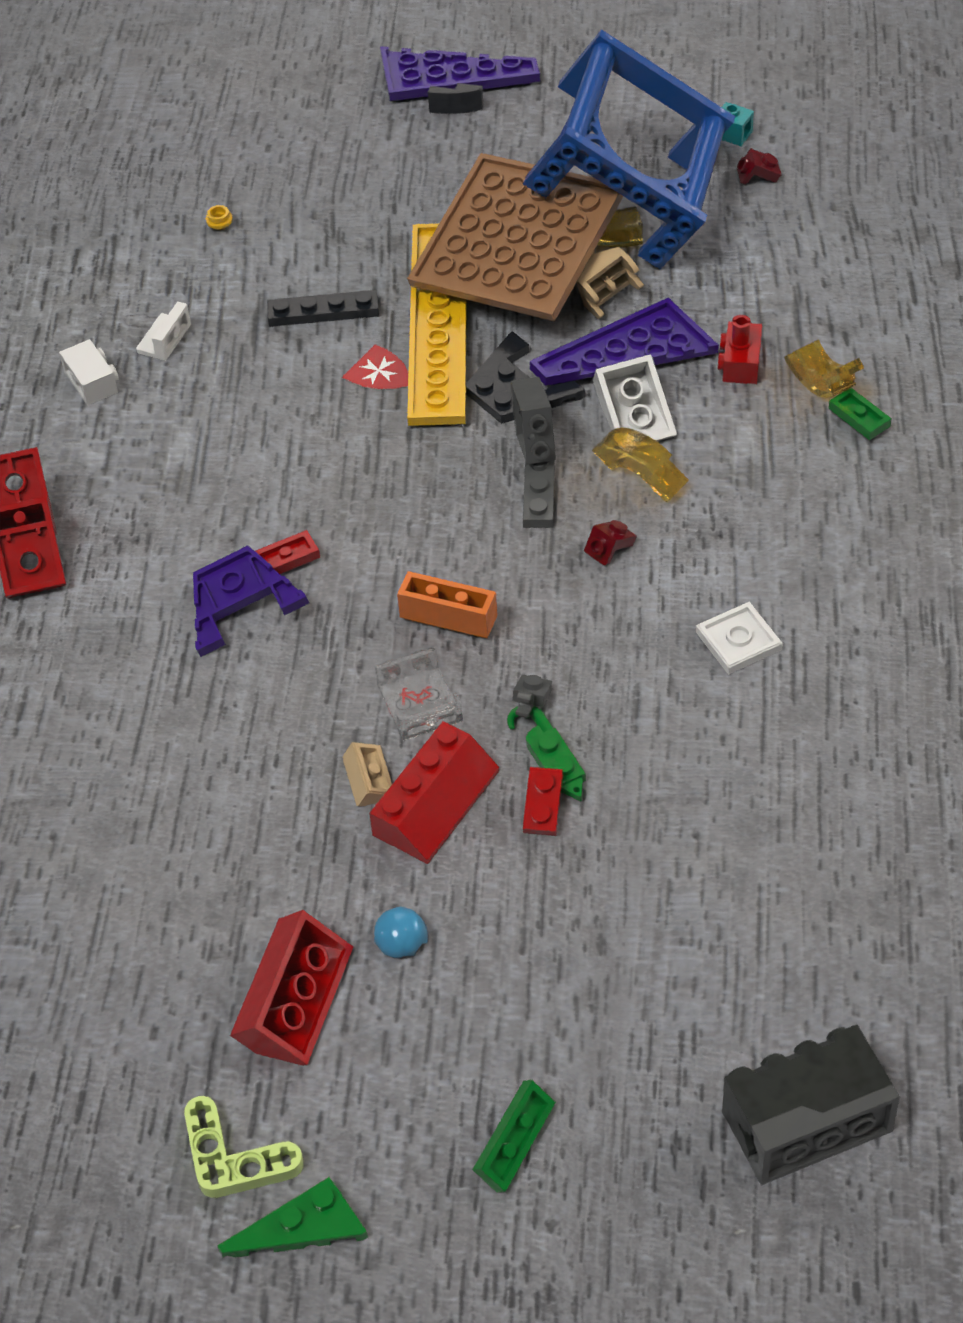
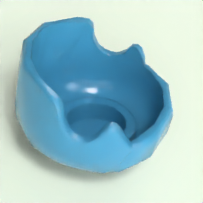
(400, 932)

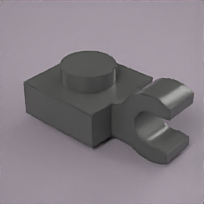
(531, 692)

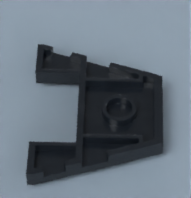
(492, 387)

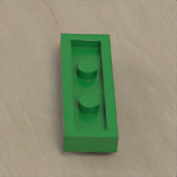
(514, 1136)

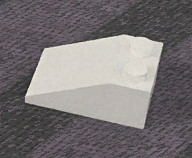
(634, 398)

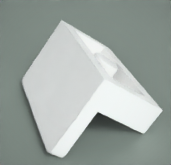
(165, 333)

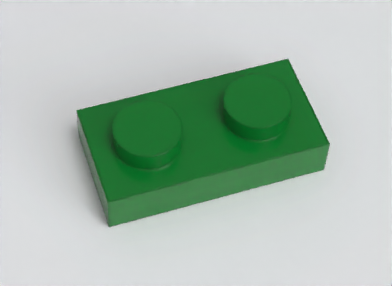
(860, 413)

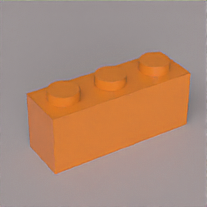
(447, 604)

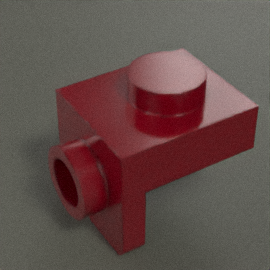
(758, 164)
(606, 539)

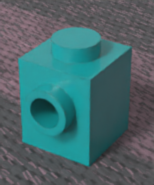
(742, 125)

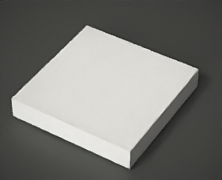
(739, 638)

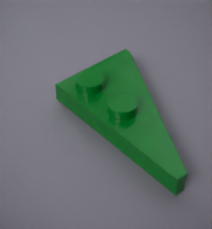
(306, 1220)

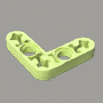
(229, 1166)

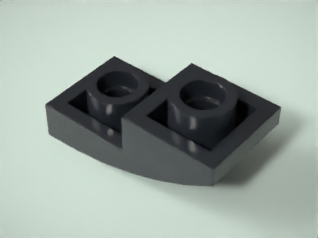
(462, 99)

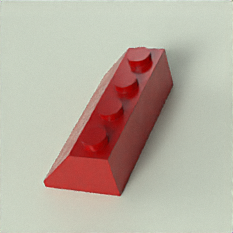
(433, 793)
(292, 989)

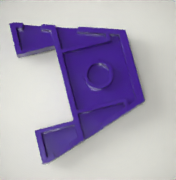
(232, 585)

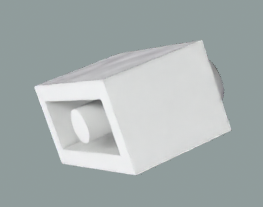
(89, 372)

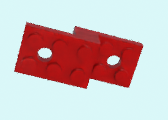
(27, 527)

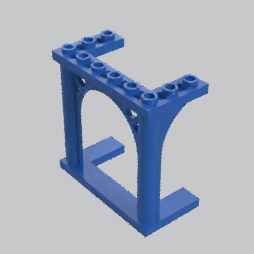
(694, 151)

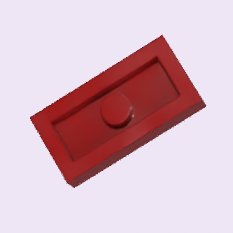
(290, 552)
(542, 801)

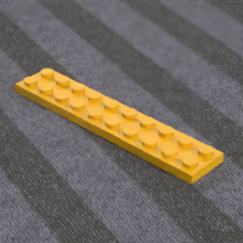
(435, 350)

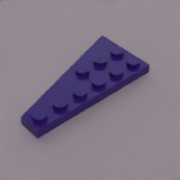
(413, 73)
(655, 330)

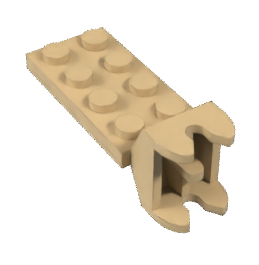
(605, 277)

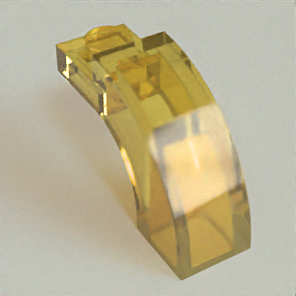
(820, 372)
(644, 457)

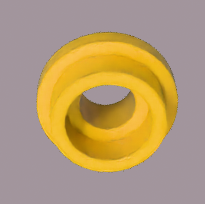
(218, 217)

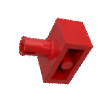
(742, 351)

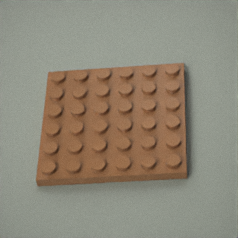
(512, 244)

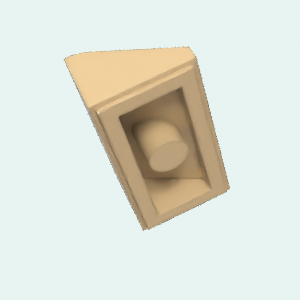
(366, 772)

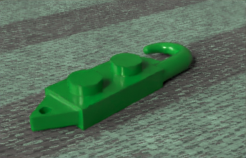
(552, 752)

